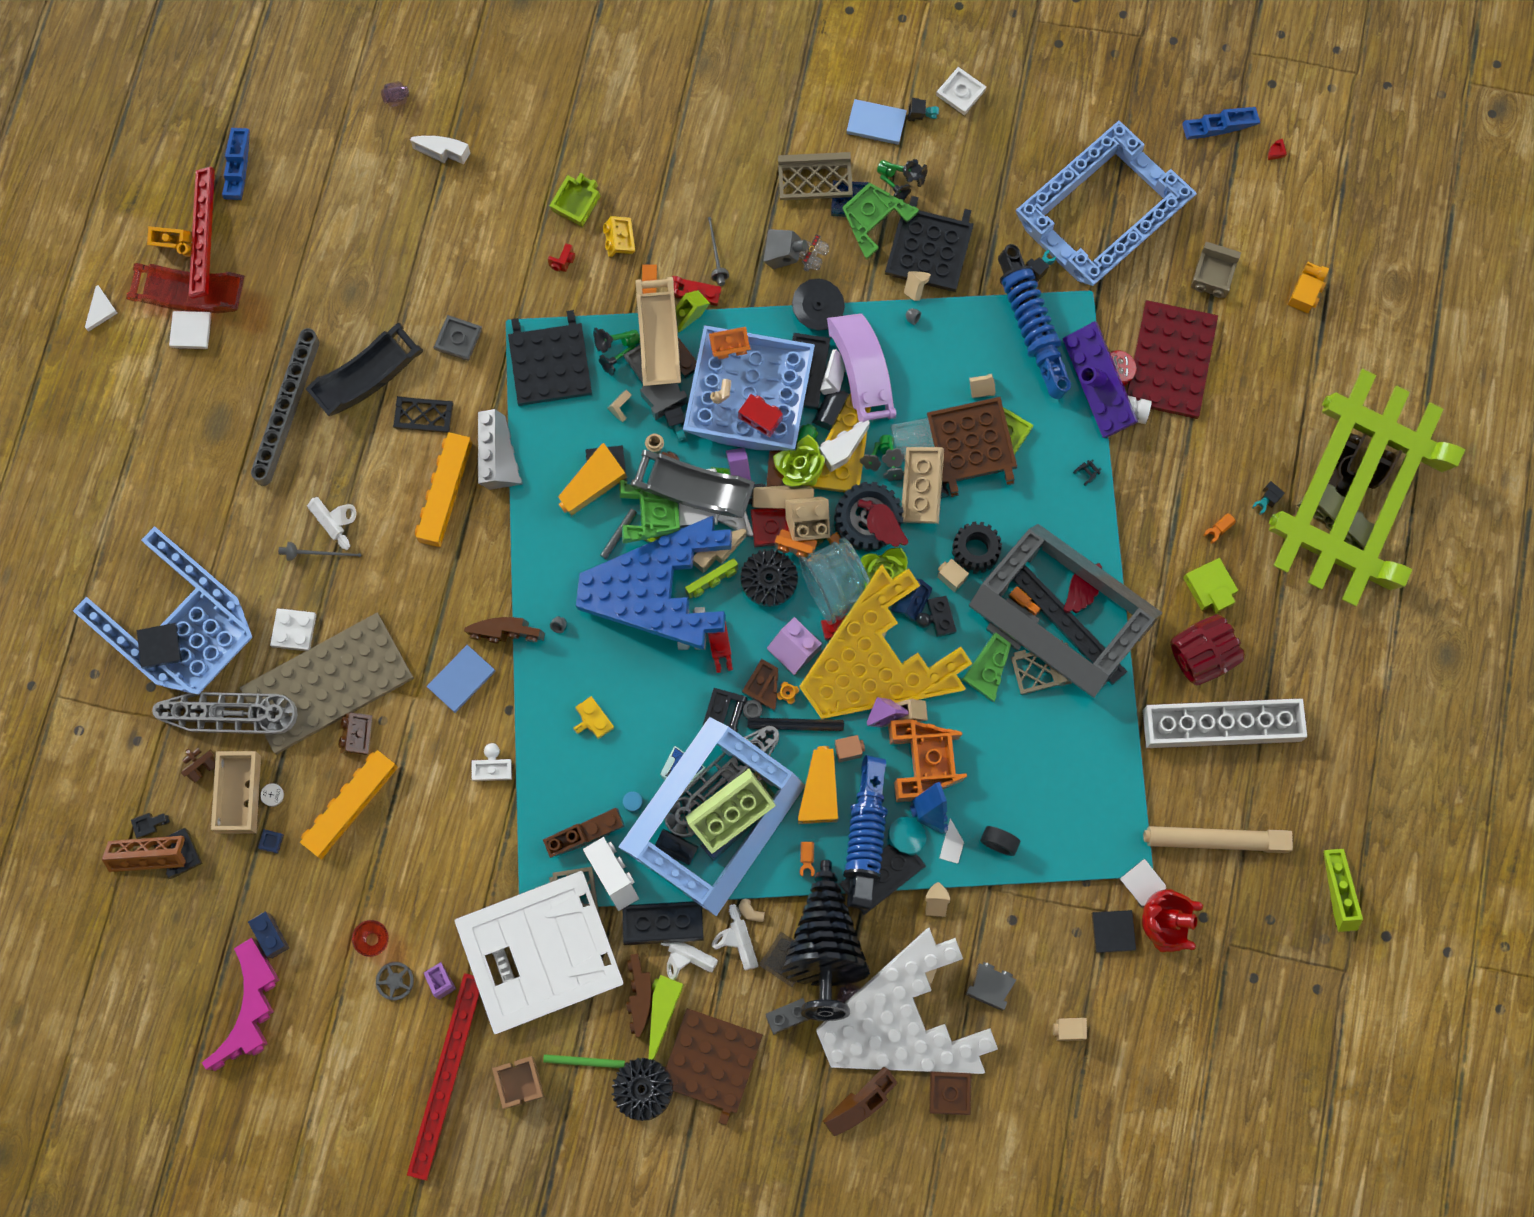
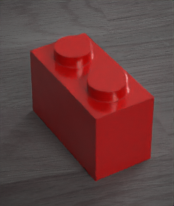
(760, 415)

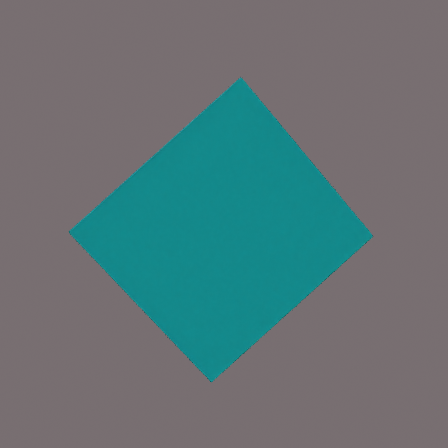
(1036, 764)

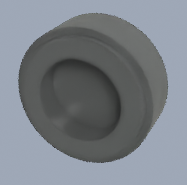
(752, 709)

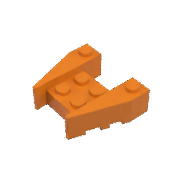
(930, 756)

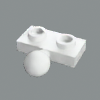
(491, 769)

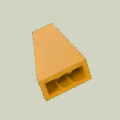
(592, 481)
(820, 796)

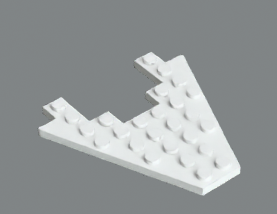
(886, 1024)

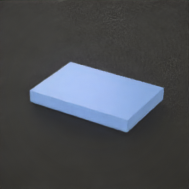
(876, 121)

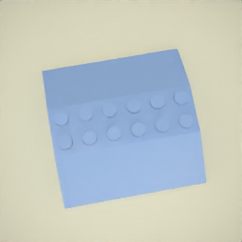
(771, 369)

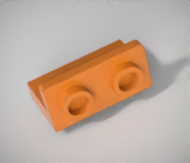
(729, 342)
(800, 548)

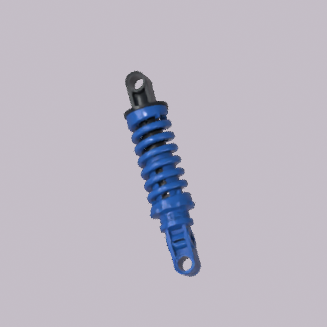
(1031, 318)

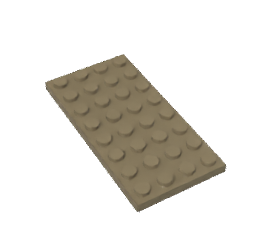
(333, 679)

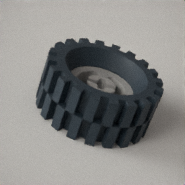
(848, 522)

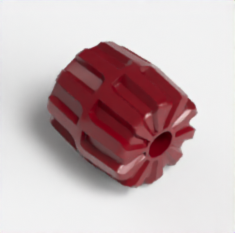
(1207, 649)

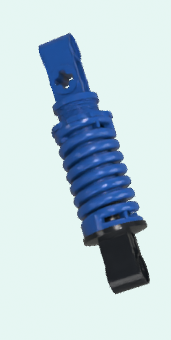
(866, 834)

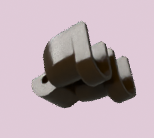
(1343, 477)

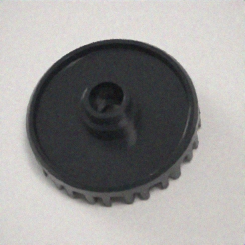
(772, 565)
(629, 1087)

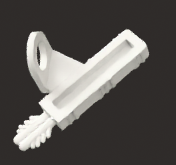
(333, 520)
(738, 937)
(683, 954)

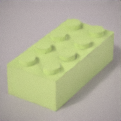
(730, 811)

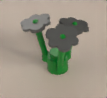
(892, 457)

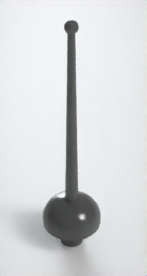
(719, 274)
(291, 552)

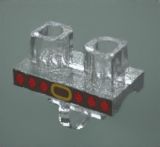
(810, 259)

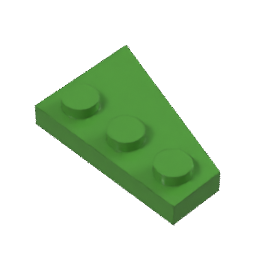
(987, 668)

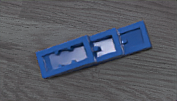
(1225, 122)
(236, 163)

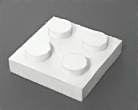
(961, 91)
(293, 629)

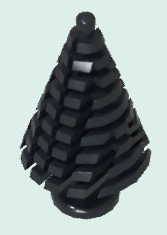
(825, 948)

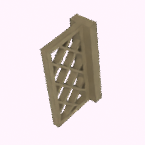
(815, 161)

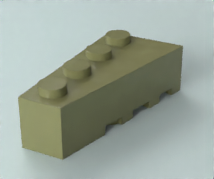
(1328, 510)

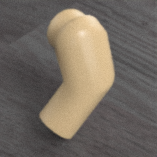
(723, 394)

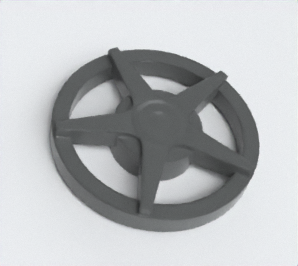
(394, 981)

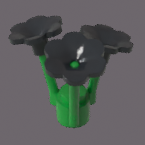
(911, 171)
(603, 343)

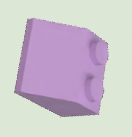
(794, 646)

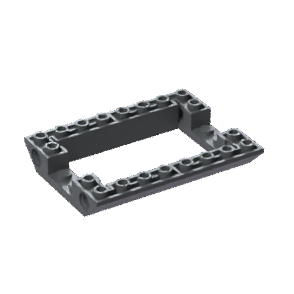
(1039, 641)

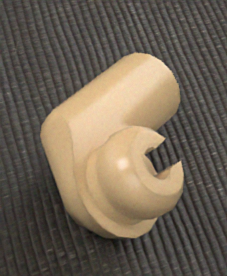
(748, 912)

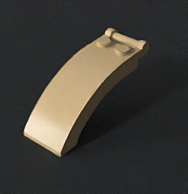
(658, 333)

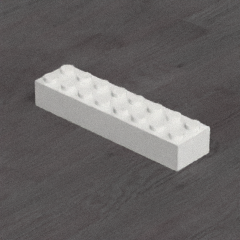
(1224, 723)

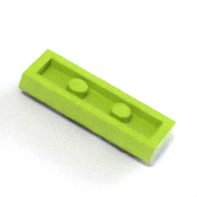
(712, 579)

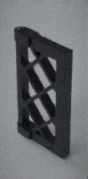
(430, 427)

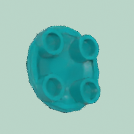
(907, 835)

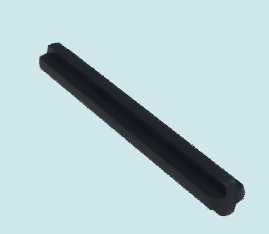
(796, 724)

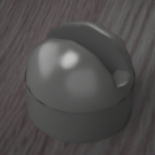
(913, 316)
(554, 625)

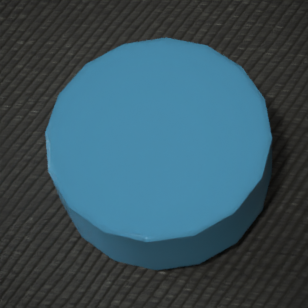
(632, 801)

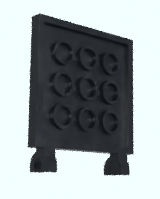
(930, 246)
(549, 362)

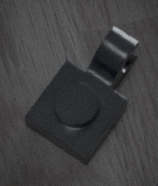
(146, 824)

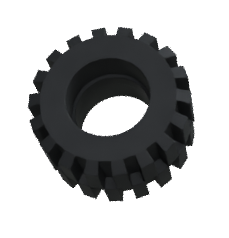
(981, 533)

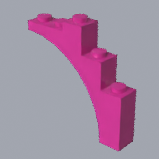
(255, 1008)

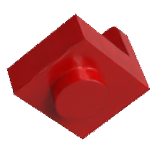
(566, 257)

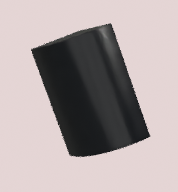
(830, 409)

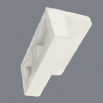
(833, 374)

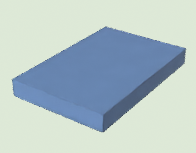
(461, 678)

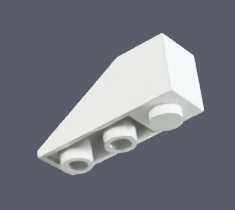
(841, 448)

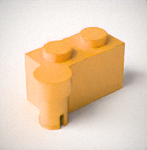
(171, 239)
(1308, 286)

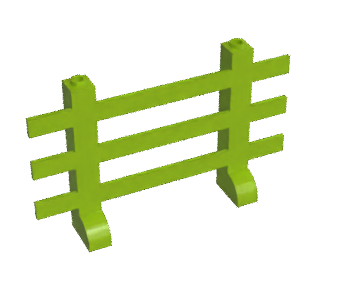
(1384, 431)

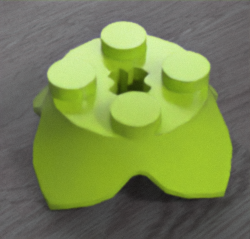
(802, 465)
(893, 560)

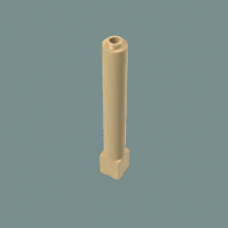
(1267, 841)

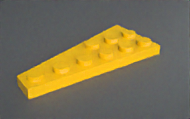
(850, 473)

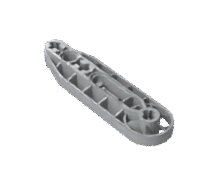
(259, 714)
(728, 772)

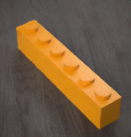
(443, 489)
(348, 804)

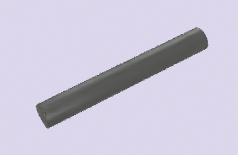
(618, 534)

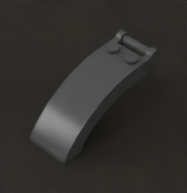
(694, 485)

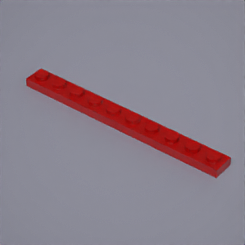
(444, 1079)

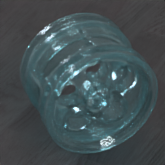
(834, 578)

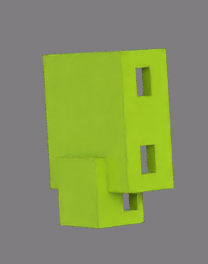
(576, 199)
(1212, 586)

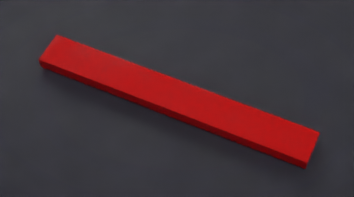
(201, 233)

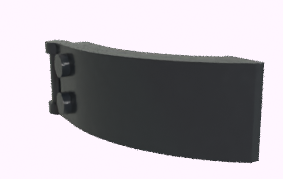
(364, 372)

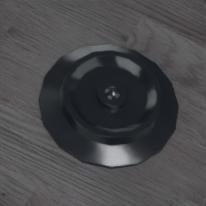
(816, 302)

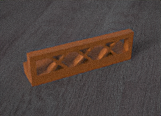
(142, 857)

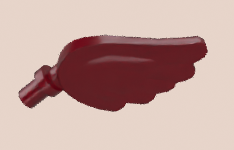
(883, 524)
(1080, 594)

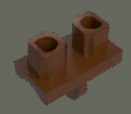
(192, 771)

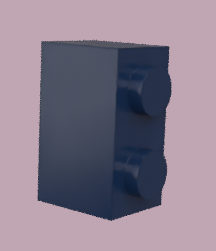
(268, 935)

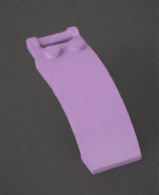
(864, 365)

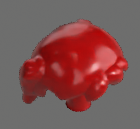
(1168, 918)

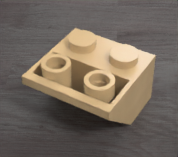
(808, 518)

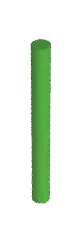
(583, 1061)

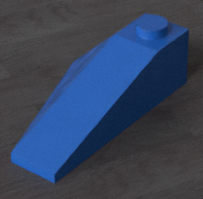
(931, 808)

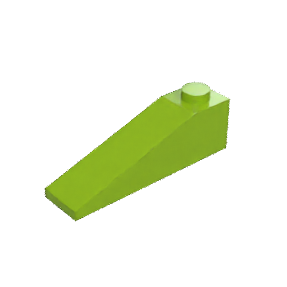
(1342, 891)
(664, 1002)

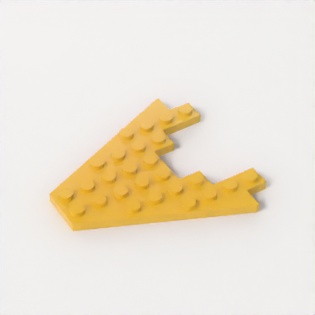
(863, 666)

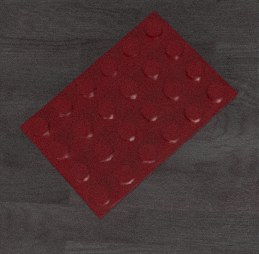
(1173, 358)

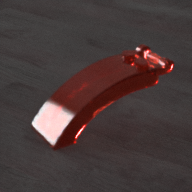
(170, 290)

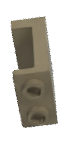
(1215, 270)

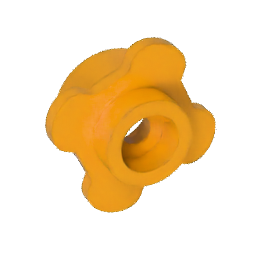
(787, 687)

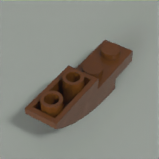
(500, 628)
(583, 833)
(641, 1003)
(862, 1105)

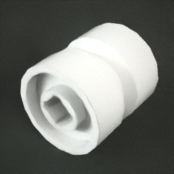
(1140, 408)

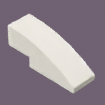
(441, 148)

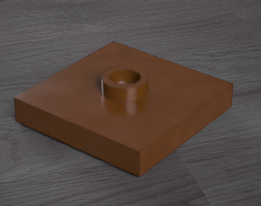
(950, 1093)

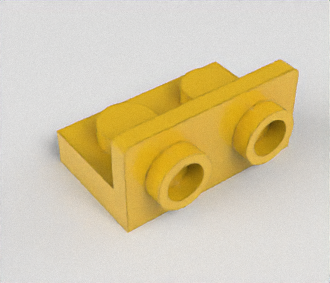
(619, 235)

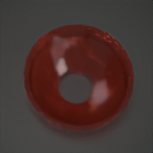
(360, 935)

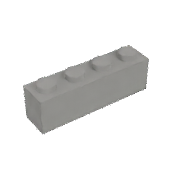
(495, 453)

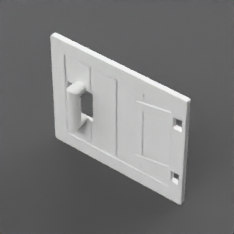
(553, 947)

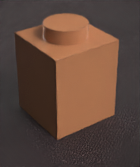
(849, 748)

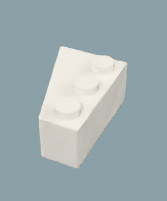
(611, 873)

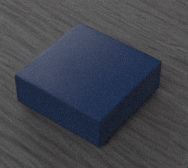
(270, 841)

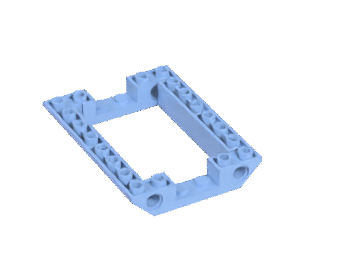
(1129, 148)
(637, 840)

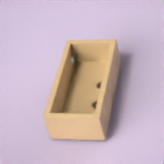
(231, 793)

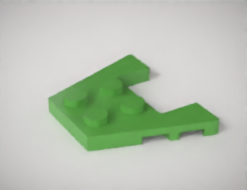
(869, 209)
(657, 515)

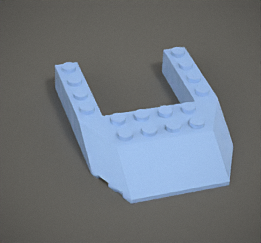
(207, 623)

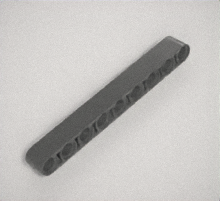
(286, 415)

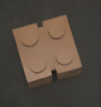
(518, 1082)

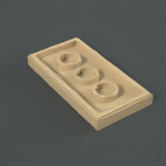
(922, 484)

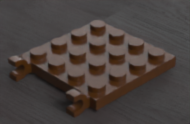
(973, 441)
(712, 1061)

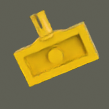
(593, 718)

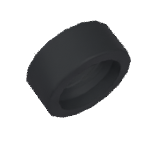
(1000, 840)

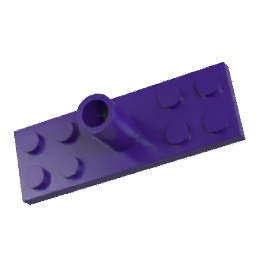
(1100, 380)

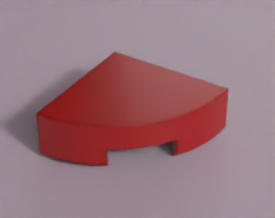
(1277, 150)

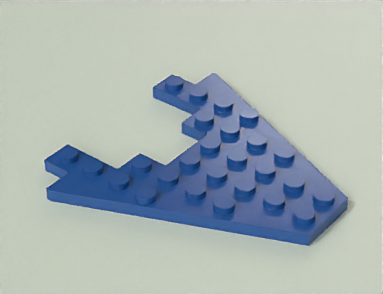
(638, 586)

